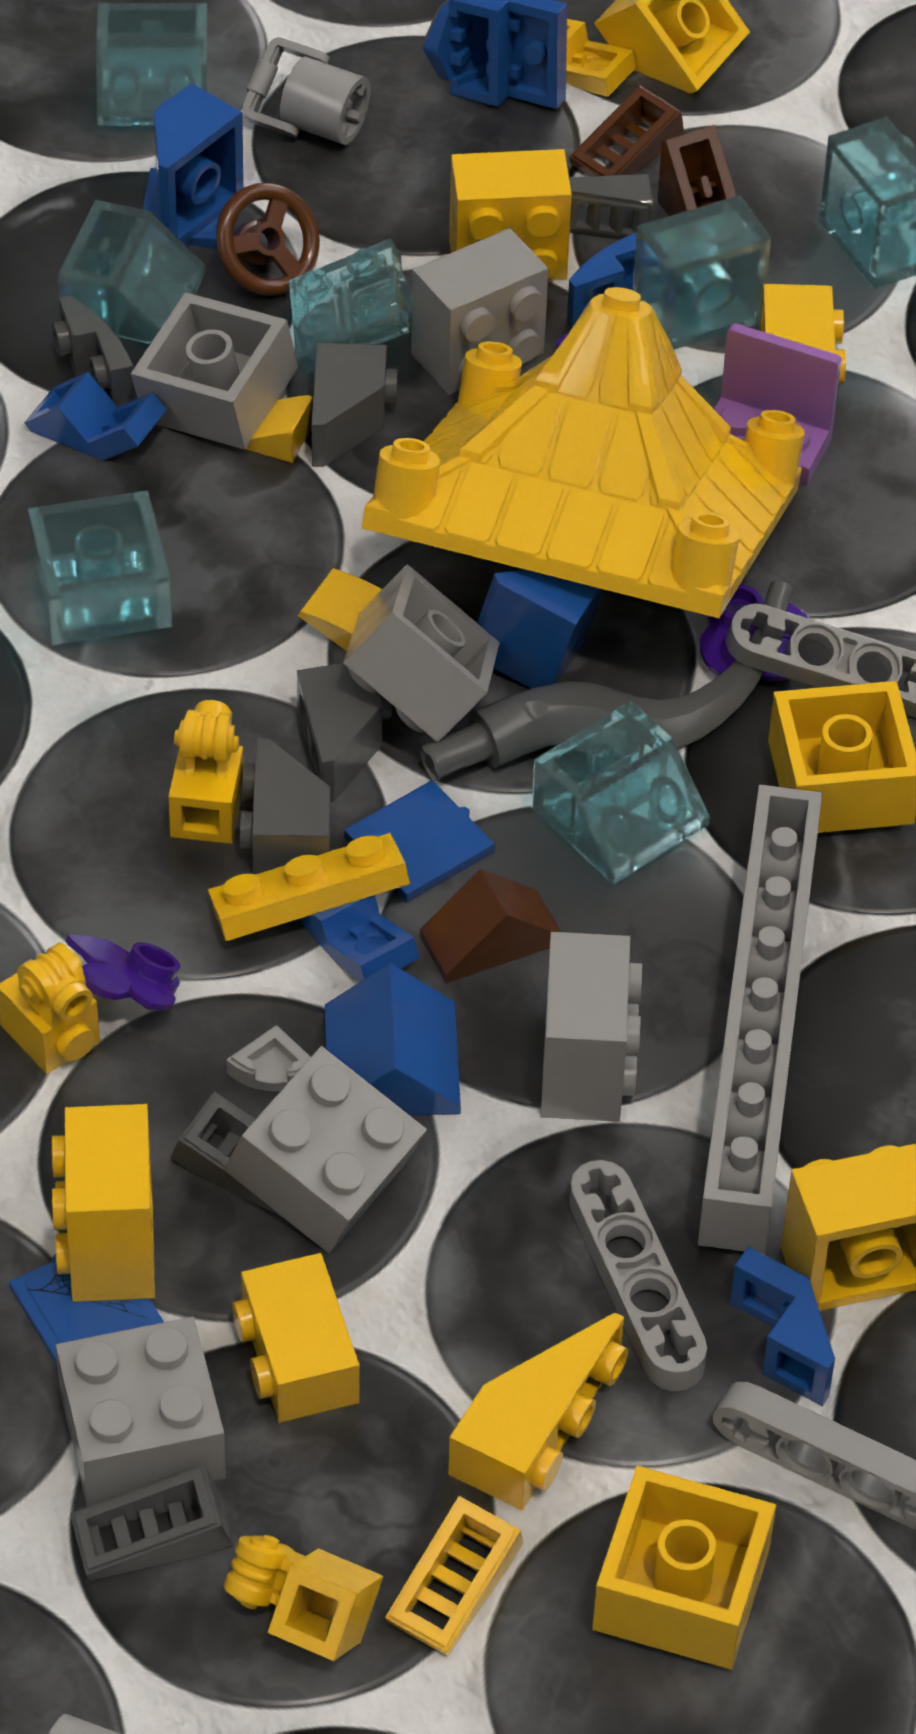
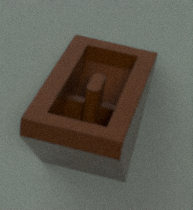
(693, 172)
(487, 926)

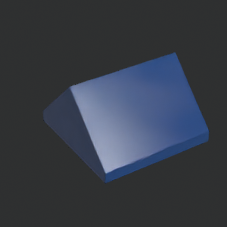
(537, 623)
(398, 1040)

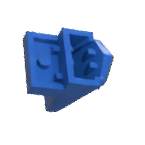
(501, 49)

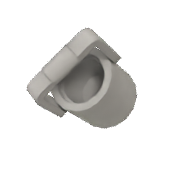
(314, 96)

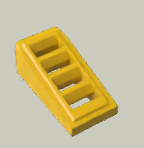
(486, 1529)

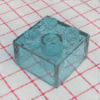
(872, 200)
(703, 270)
(100, 567)

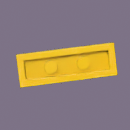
(308, 886)

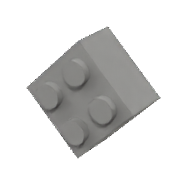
(478, 296)
(217, 369)
(421, 654)
(590, 1027)
(324, 1149)
(139, 1407)

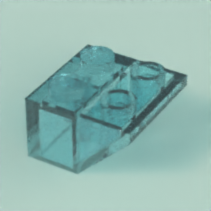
(147, 57)
(129, 270)
(618, 793)

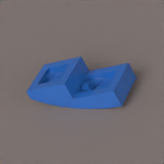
(604, 270)
(361, 938)

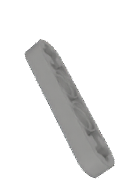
(843, 647)
(642, 1272)
(819, 1450)

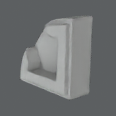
(267, 1061)

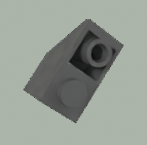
(288, 809)

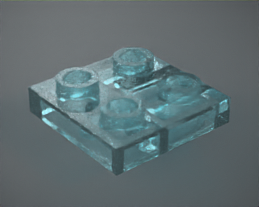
(351, 302)

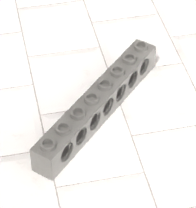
(760, 1021)

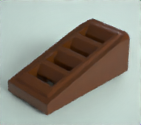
(638, 108)

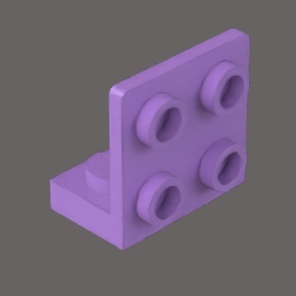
(784, 376)

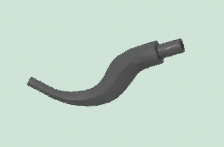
(561, 710)

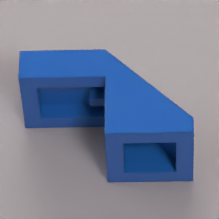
(89, 421)
(798, 1345)

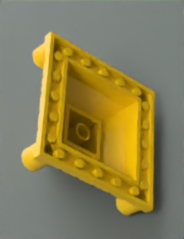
(595, 468)

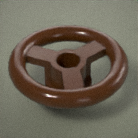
(246, 244)

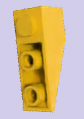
(525, 1416)

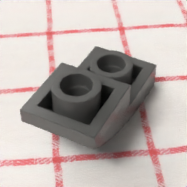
(93, 349)

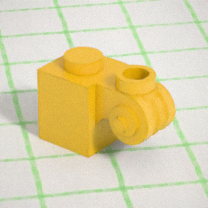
(206, 775)
(50, 1008)
(317, 1596)

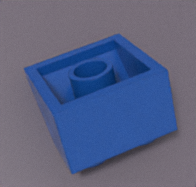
(196, 159)

